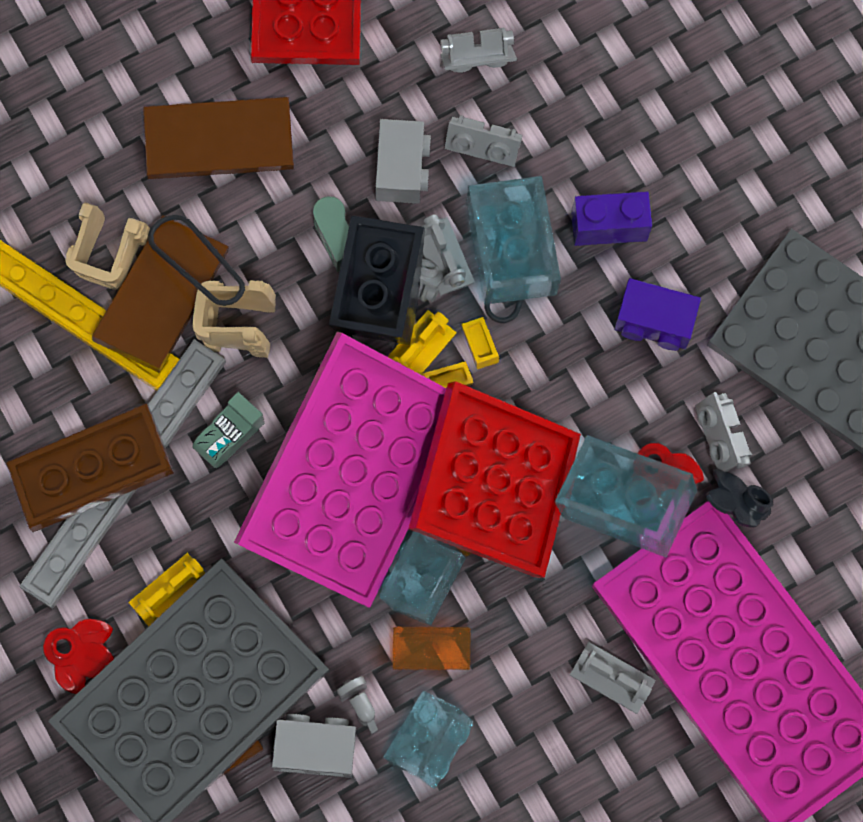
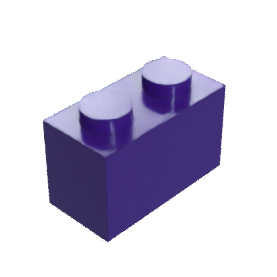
(611, 218)
(657, 315)

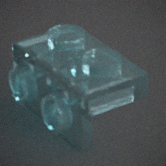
(421, 578)
(429, 739)

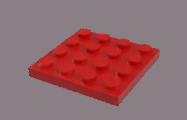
(494, 480)

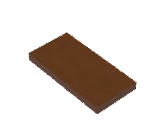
(218, 138)
(156, 298)
(89, 468)

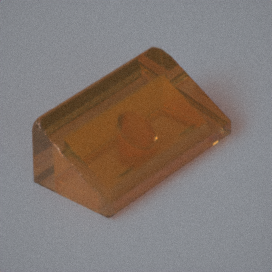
(431, 648)

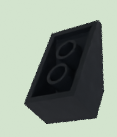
(379, 280)

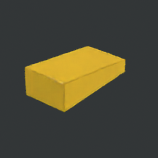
(480, 343)
(457, 372)

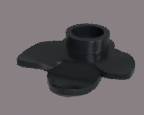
(733, 497)

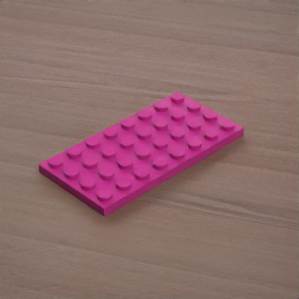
(743, 665)

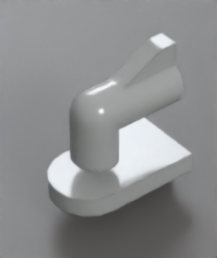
(360, 703)

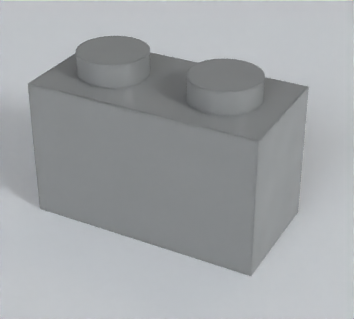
(400, 161)
(314, 746)

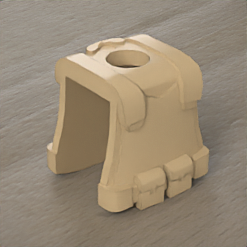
(77, 256)
(257, 297)

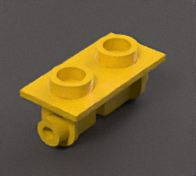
(427, 341)
(167, 589)

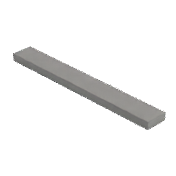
(85, 530)

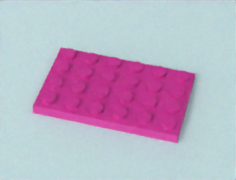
(347, 472)

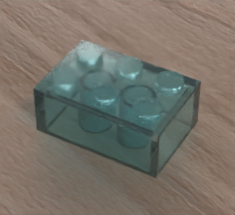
(513, 240)
(626, 495)

